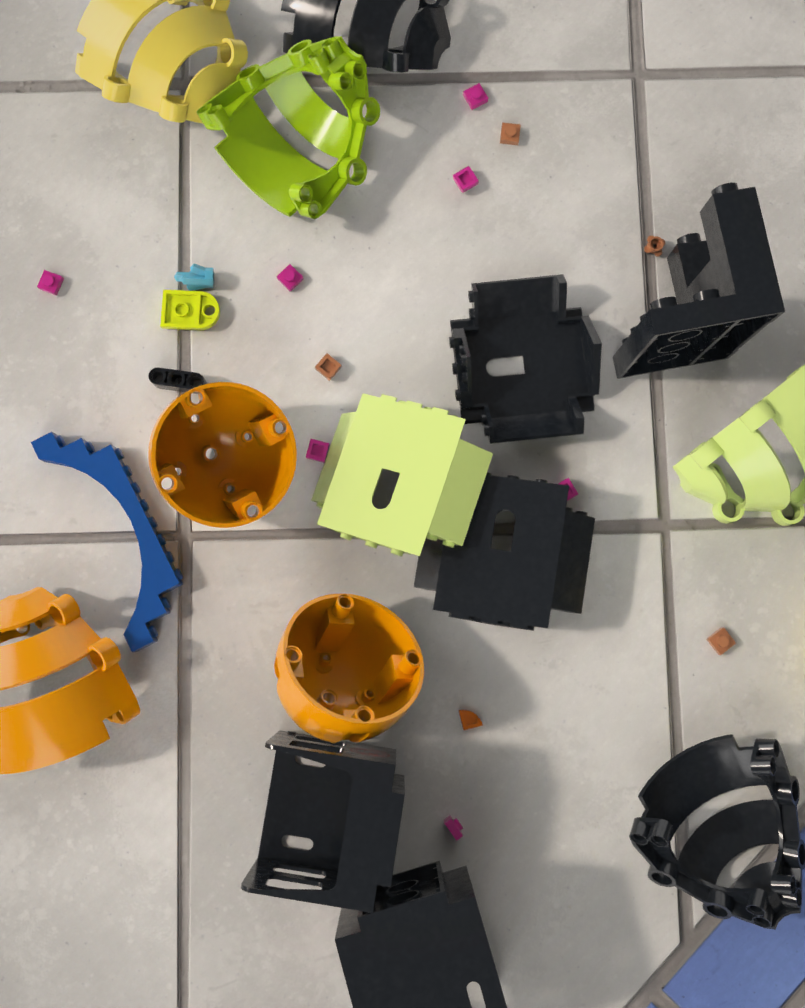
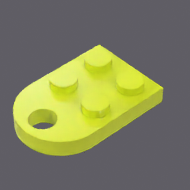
(187, 310)

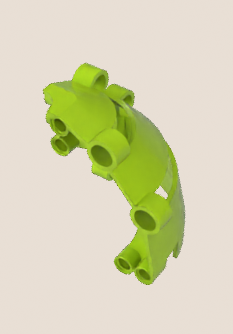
(264, 157)

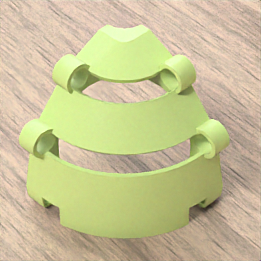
(752, 458)

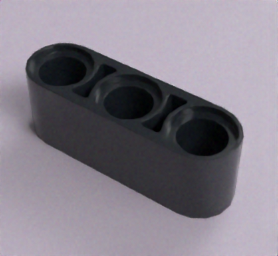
(169, 377)

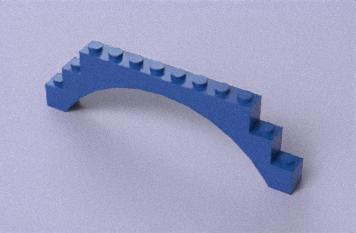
(158, 570)

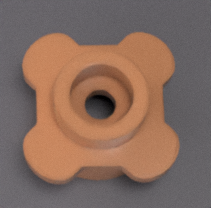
(654, 241)

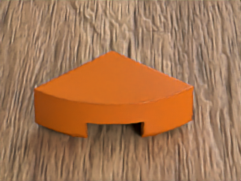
(469, 719)

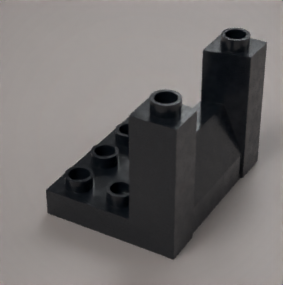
(721, 290)

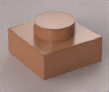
(510, 133)
(328, 366)
(721, 641)

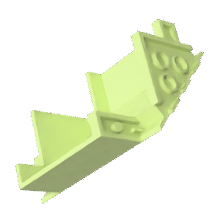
(435, 483)

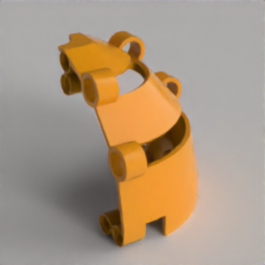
(71, 717)

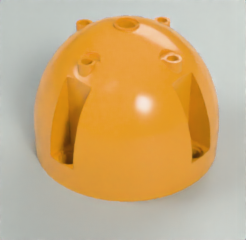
(255, 468)
(352, 658)

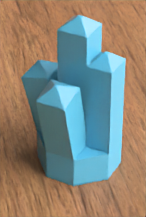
(197, 278)

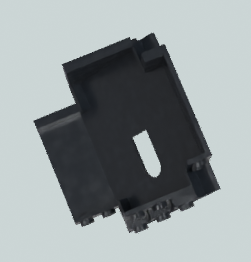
(558, 358)
(518, 585)

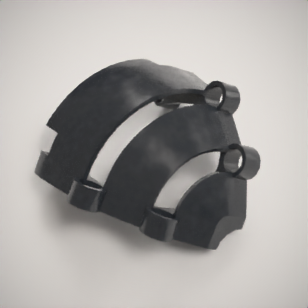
(371, 29)
(694, 777)

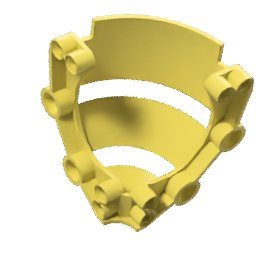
(160, 55)

